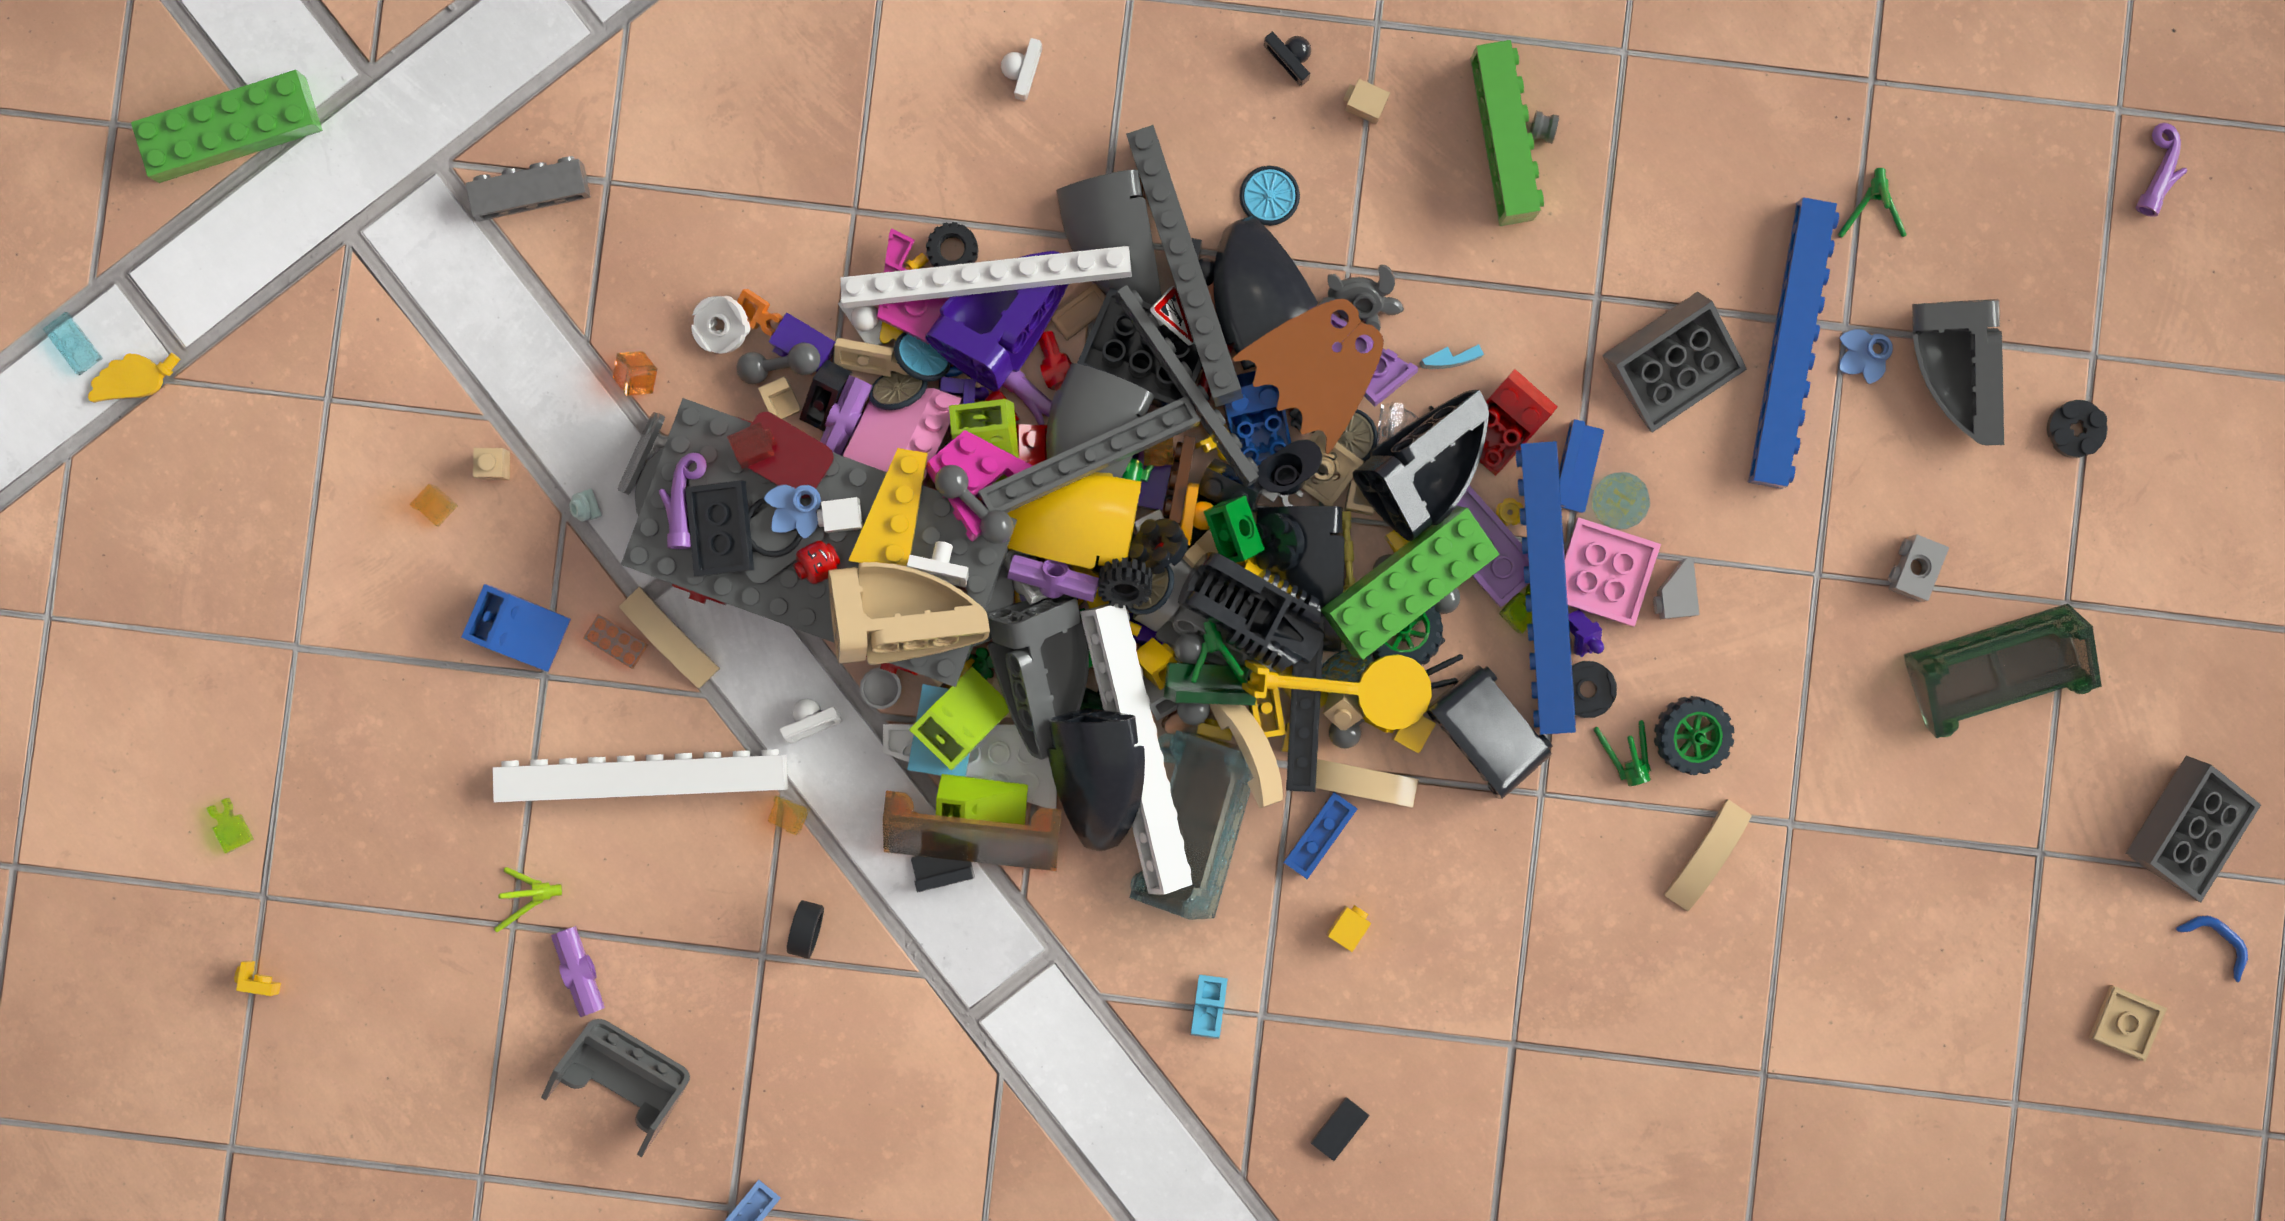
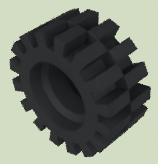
(1125, 583)

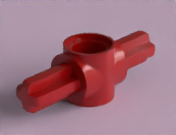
(1055, 363)

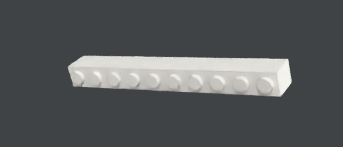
(1124, 691)
(640, 778)

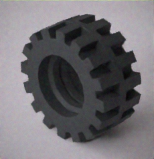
(951, 230)

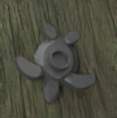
(1366, 295)

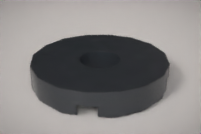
(1604, 689)

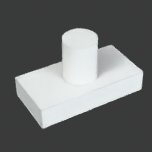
(940, 566)

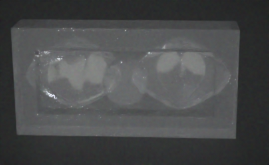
(1393, 419)

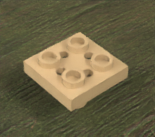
(1328, 489)

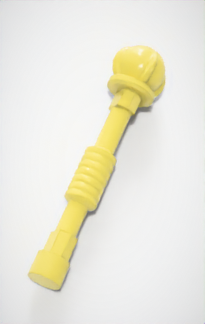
(1348, 549)

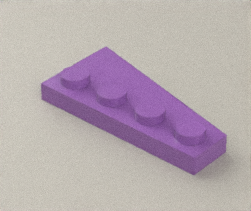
(1390, 371)

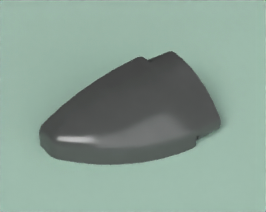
(1963, 363)

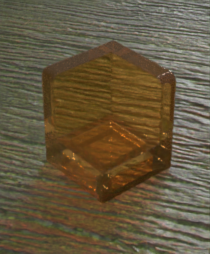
(634, 373)

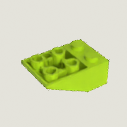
(988, 420)
(961, 718)
(981, 799)

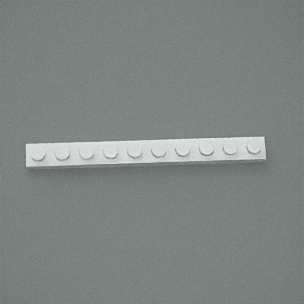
(985, 277)

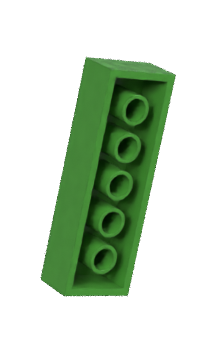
(226, 126)
(1506, 133)
(1409, 582)

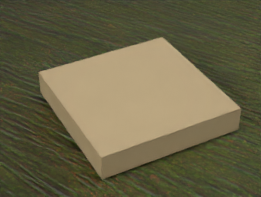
(2127, 1023)

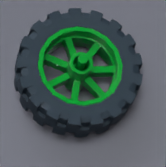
(1427, 648)
(1717, 747)

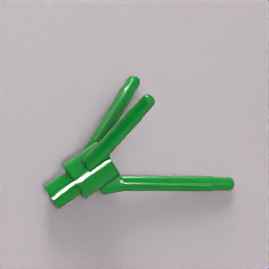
(1878, 191)
(1213, 643)

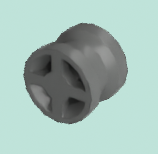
(1544, 126)

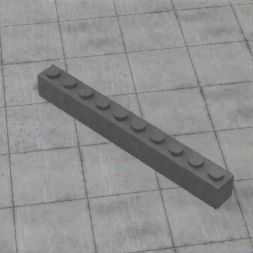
(1184, 266)

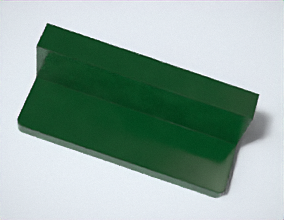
(1213, 686)

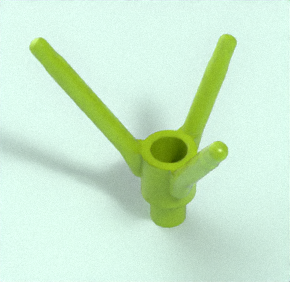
(539, 892)

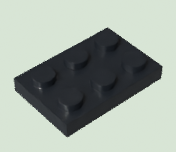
(719, 528)

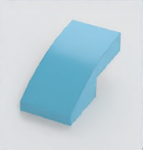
(1444, 358)
(1209, 1006)

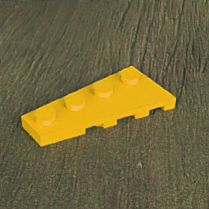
(893, 516)

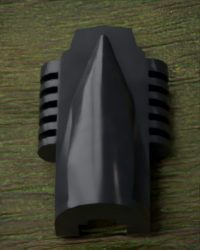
(1255, 611)

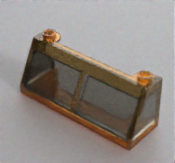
(970, 839)

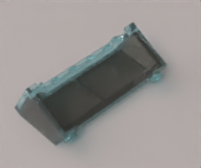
(1210, 804)

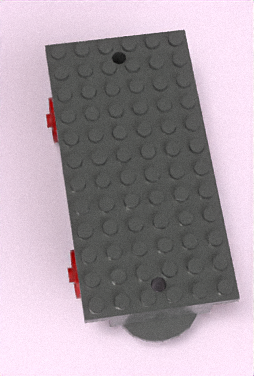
(785, 595)

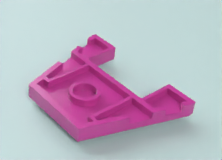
(911, 316)
(983, 466)

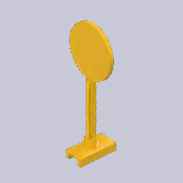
(1390, 690)

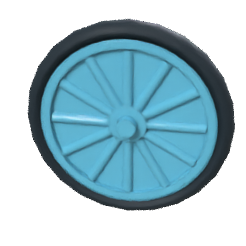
(1269, 195)
(919, 359)

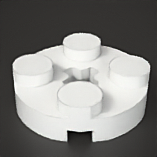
(705, 321)

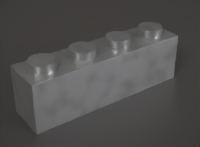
(527, 189)

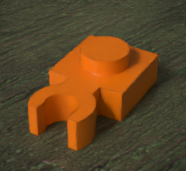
(756, 311)

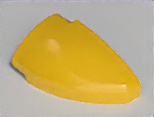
(1079, 521)

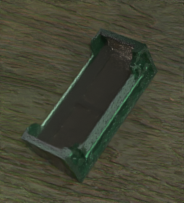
(2003, 667)

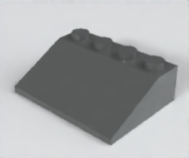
(1675, 361)
(2193, 828)

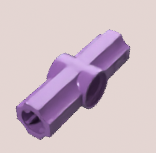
(845, 414)
(1053, 578)
(577, 971)

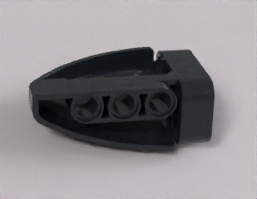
(1255, 285)
(1426, 465)
(1097, 773)

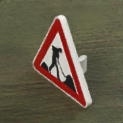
(1170, 312)

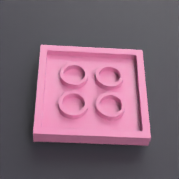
(1608, 571)

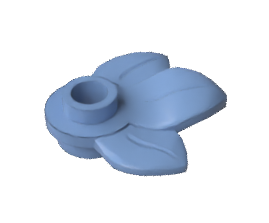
(1861, 356)
(790, 511)

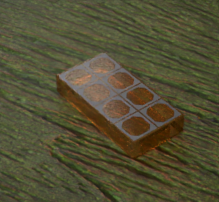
(615, 641)

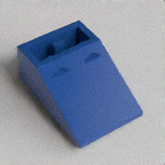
(1257, 420)
(516, 627)

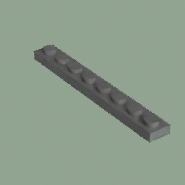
(1181, 377)
(1090, 457)

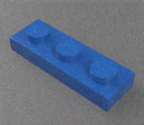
(1320, 835)

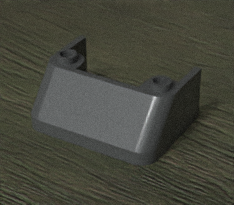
(625, 1068)

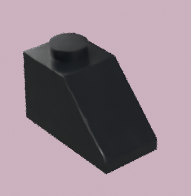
(824, 393)

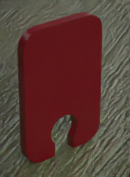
(797, 455)

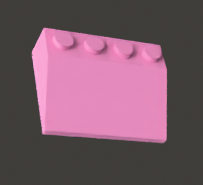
(917, 427)

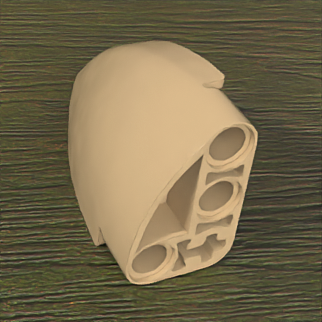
(899, 614)

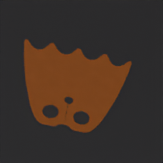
(1310, 374)

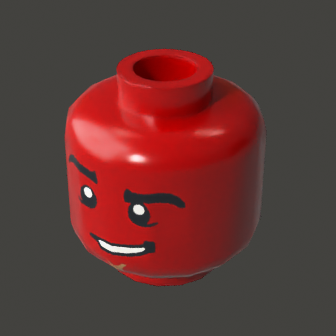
(815, 561)

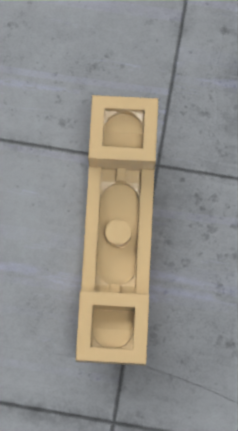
(668, 638)
(1255, 747)
(1366, 783)
(1709, 856)

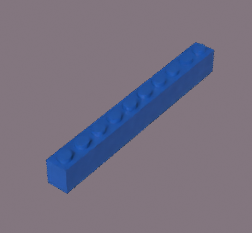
(1793, 342)
(1548, 588)

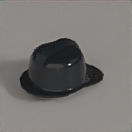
(1290, 467)

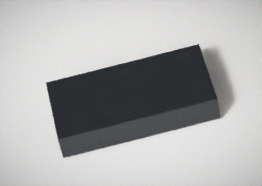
(1340, 1128)

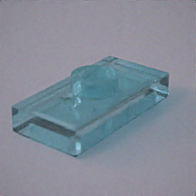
(72, 343)

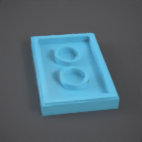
(921, 757)

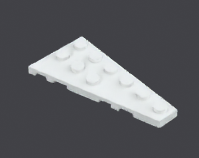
(997, 758)

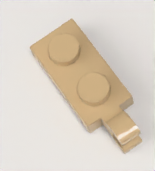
(866, 357)

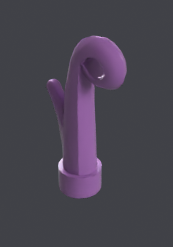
(2165, 177)
(1029, 394)
(677, 505)

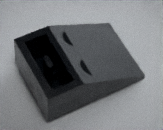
(1223, 484)

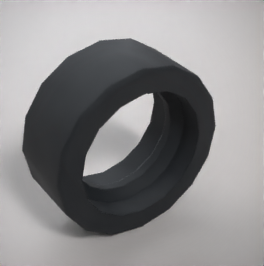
(805, 929)

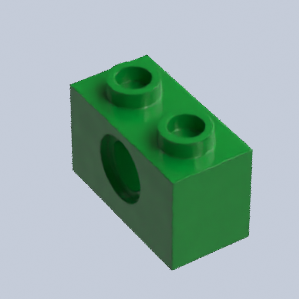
(1234, 529)

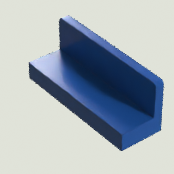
(1578, 464)

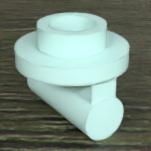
(584, 506)

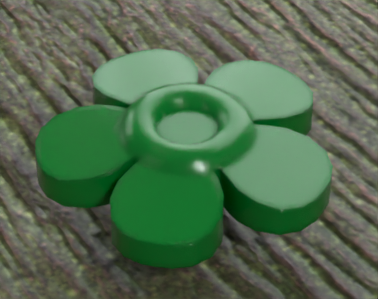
(982, 663)

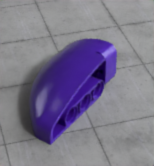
(994, 330)

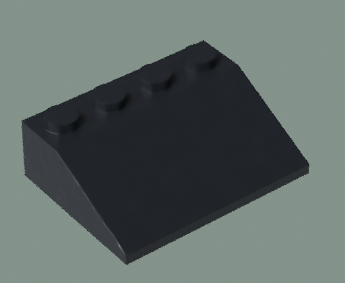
(1121, 351)

